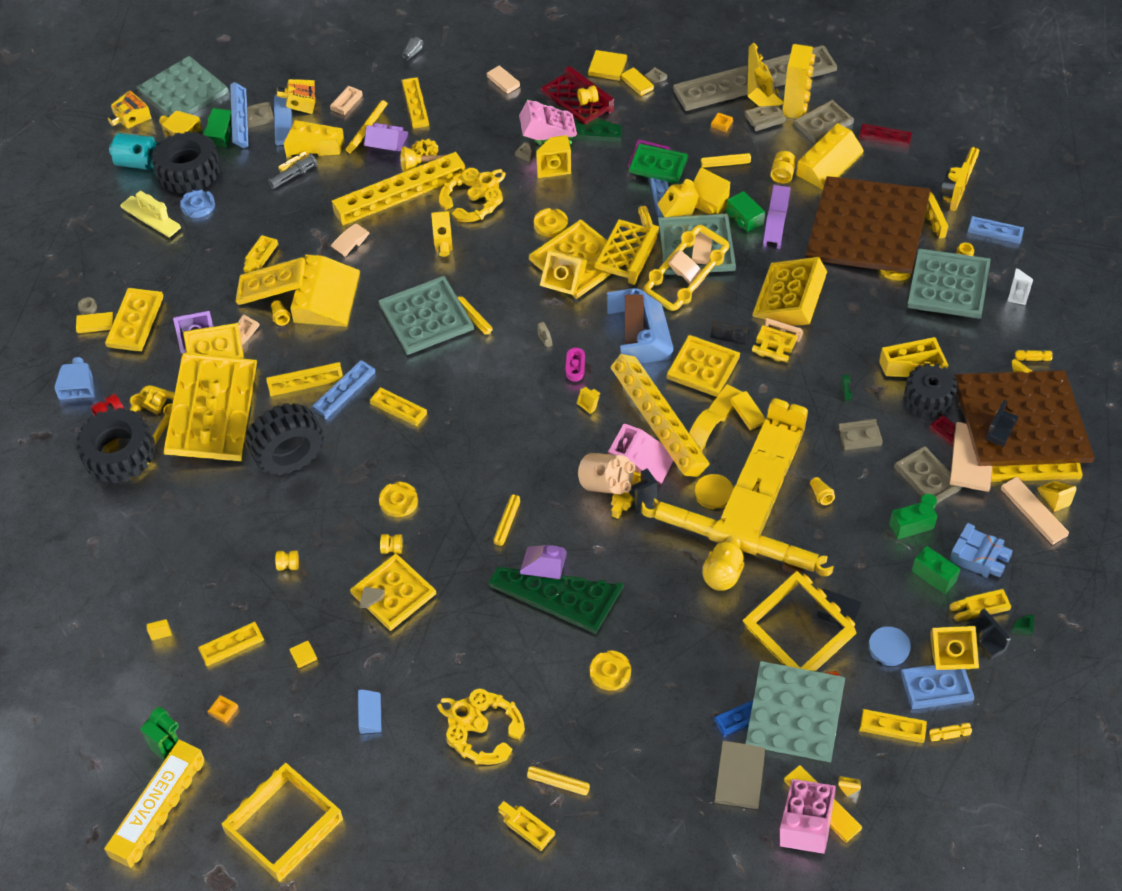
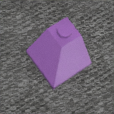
(191, 322)
(544, 561)

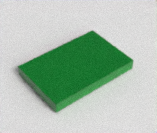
(658, 163)

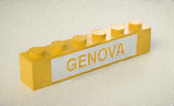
(154, 804)

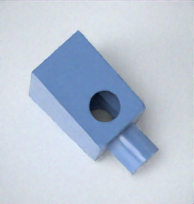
(75, 380)

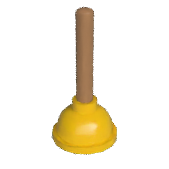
(410, 159)

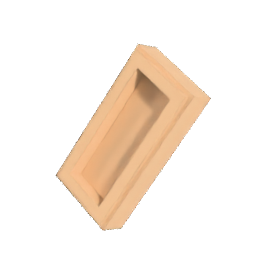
(503, 79)
(346, 100)
(702, 249)

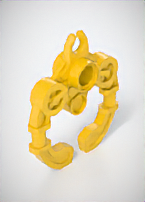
(482, 184)
(475, 721)

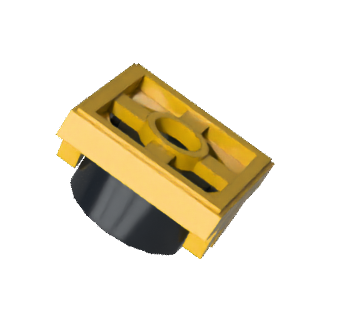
(954, 185)

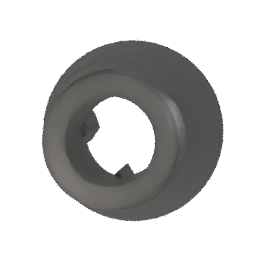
(412, 48)

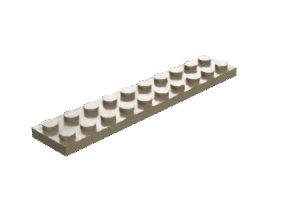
(734, 82)

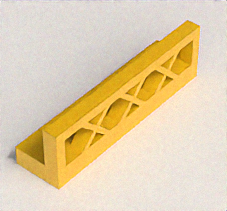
(304, 379)

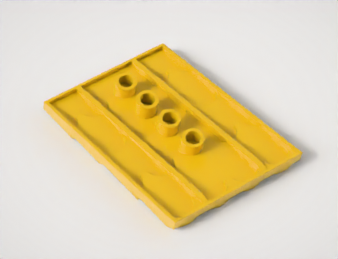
(211, 407)

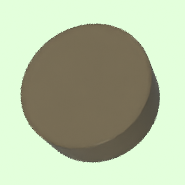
(87, 306)

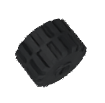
(930, 391)

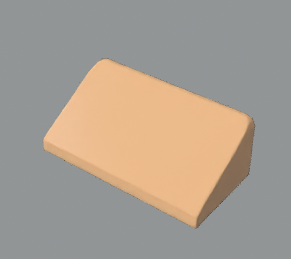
(785, 328)

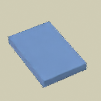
(933, 687)

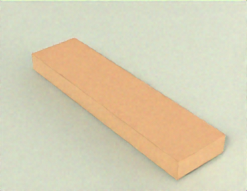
(1034, 510)

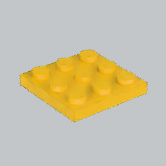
(703, 365)
(403, 591)

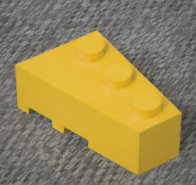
(313, 139)
(903, 358)

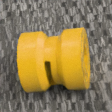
(586, 95)
(391, 543)
(286, 560)

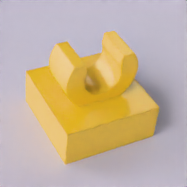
(588, 399)
(154, 401)

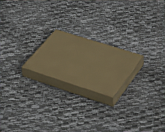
(821, 120)
(926, 474)
(740, 775)

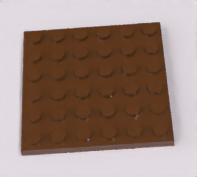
(868, 224)
(1047, 424)

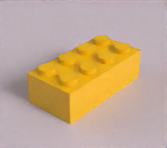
(798, 81)

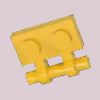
(775, 339)

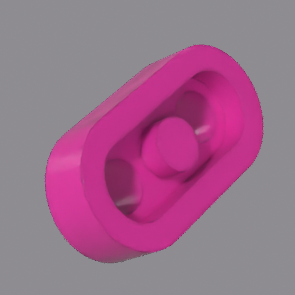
(574, 365)

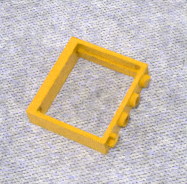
(823, 654)
(305, 843)

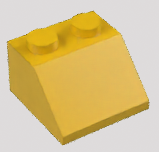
(554, 157)
(711, 192)
(563, 272)
(954, 648)

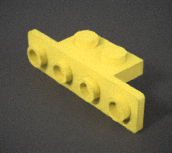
(151, 213)

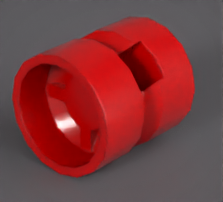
(112, 401)

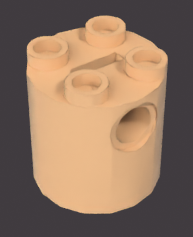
(606, 473)

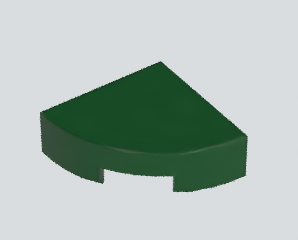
(844, 385)
(1024, 625)

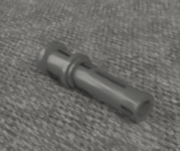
(299, 167)

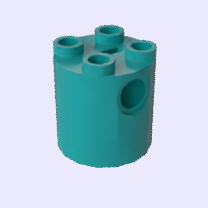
(132, 150)

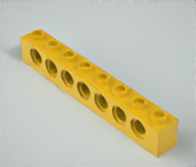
(397, 188)
(659, 416)

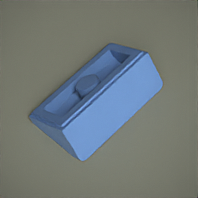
(369, 711)

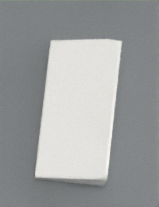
(1020, 288)

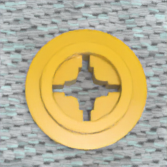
(432, 148)

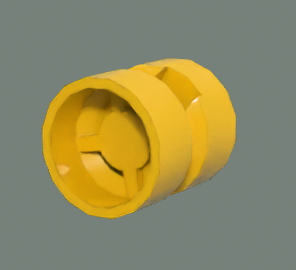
(783, 167)

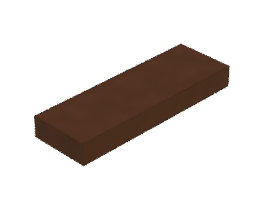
(633, 317)

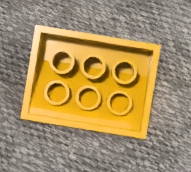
(791, 291)
(325, 292)

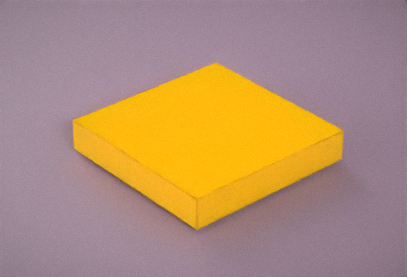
(607, 65)

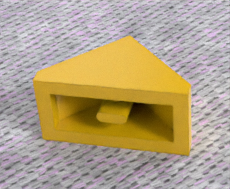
(1057, 494)

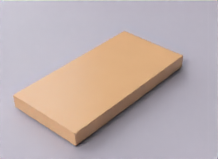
(964, 464)

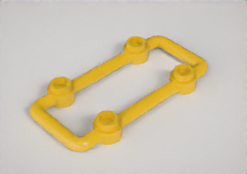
(685, 294)
(136, 401)

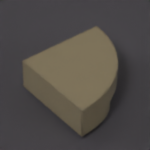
(655, 75)
(524, 152)
(544, 334)
(371, 596)

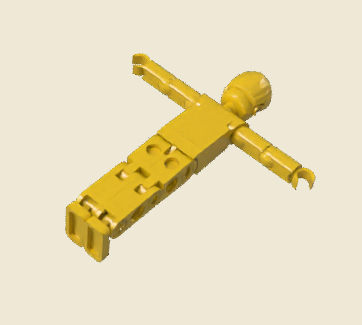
(750, 504)

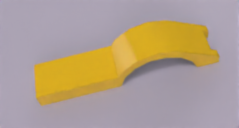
(709, 418)

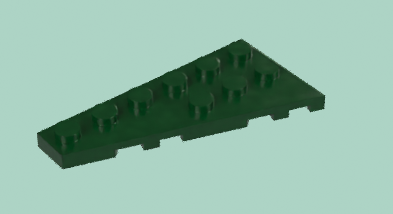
(593, 131)
(569, 598)

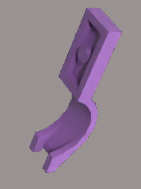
(776, 215)

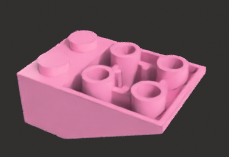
(545, 121)
(643, 451)
(807, 816)

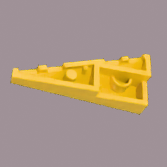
(760, 81)

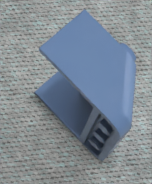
(653, 343)

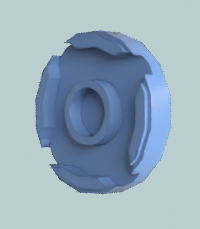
(198, 207)
(889, 646)

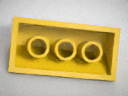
(829, 156)

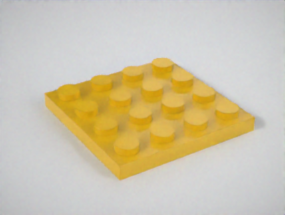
(582, 242)

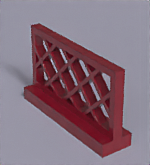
(576, 82)

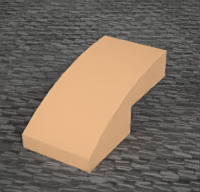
(348, 239)
(684, 266)
(247, 327)

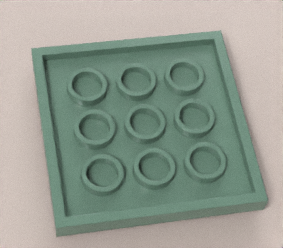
(182, 88)
(673, 227)
(949, 283)
(425, 315)
(795, 711)

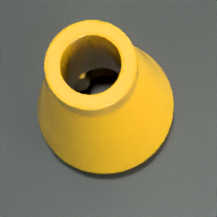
(280, 313)
(822, 492)

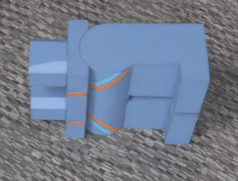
(980, 552)

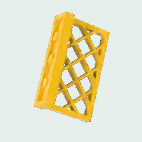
(642, 253)

